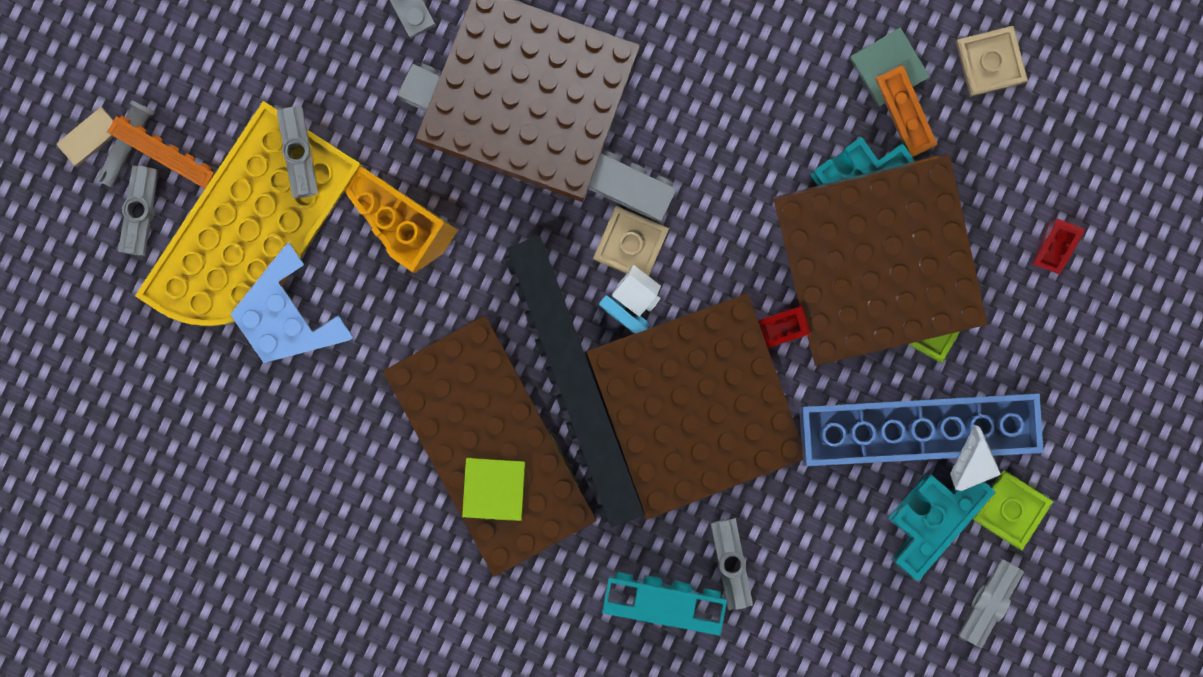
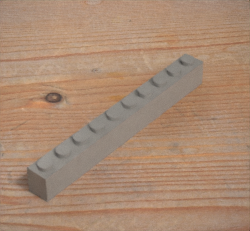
(610, 178)

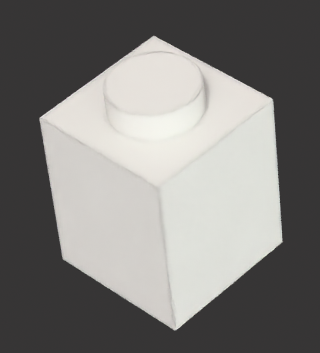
(637, 291)

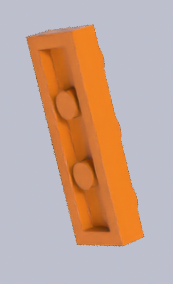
(905, 110)

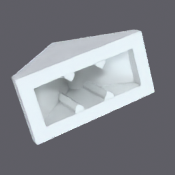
(974, 462)

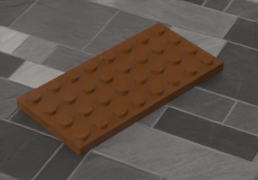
(474, 405)

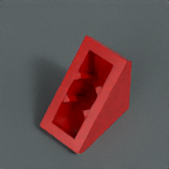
(1057, 245)
(784, 327)

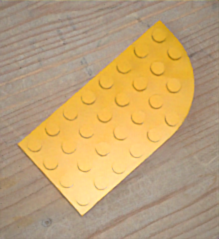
(243, 224)

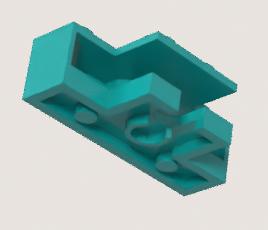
(858, 160)
(933, 521)
(665, 603)

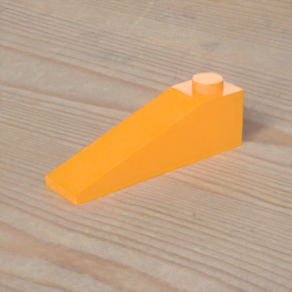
(404, 226)

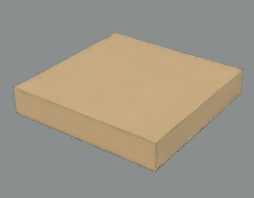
(991, 61)
(630, 242)

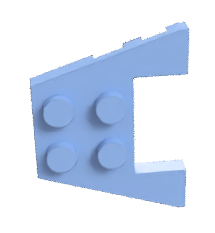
(274, 322)

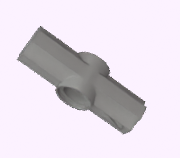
(295, 134)
(140, 191)
(734, 583)
(991, 603)

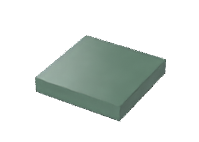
(885, 55)

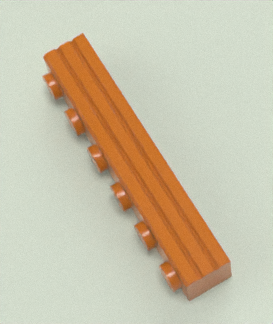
(160, 152)

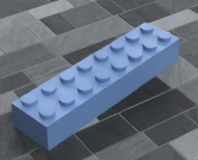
(918, 429)

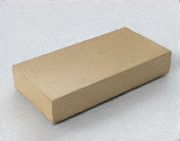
(87, 137)

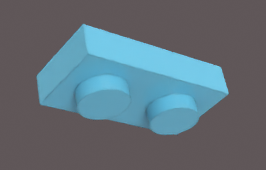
(617, 311)

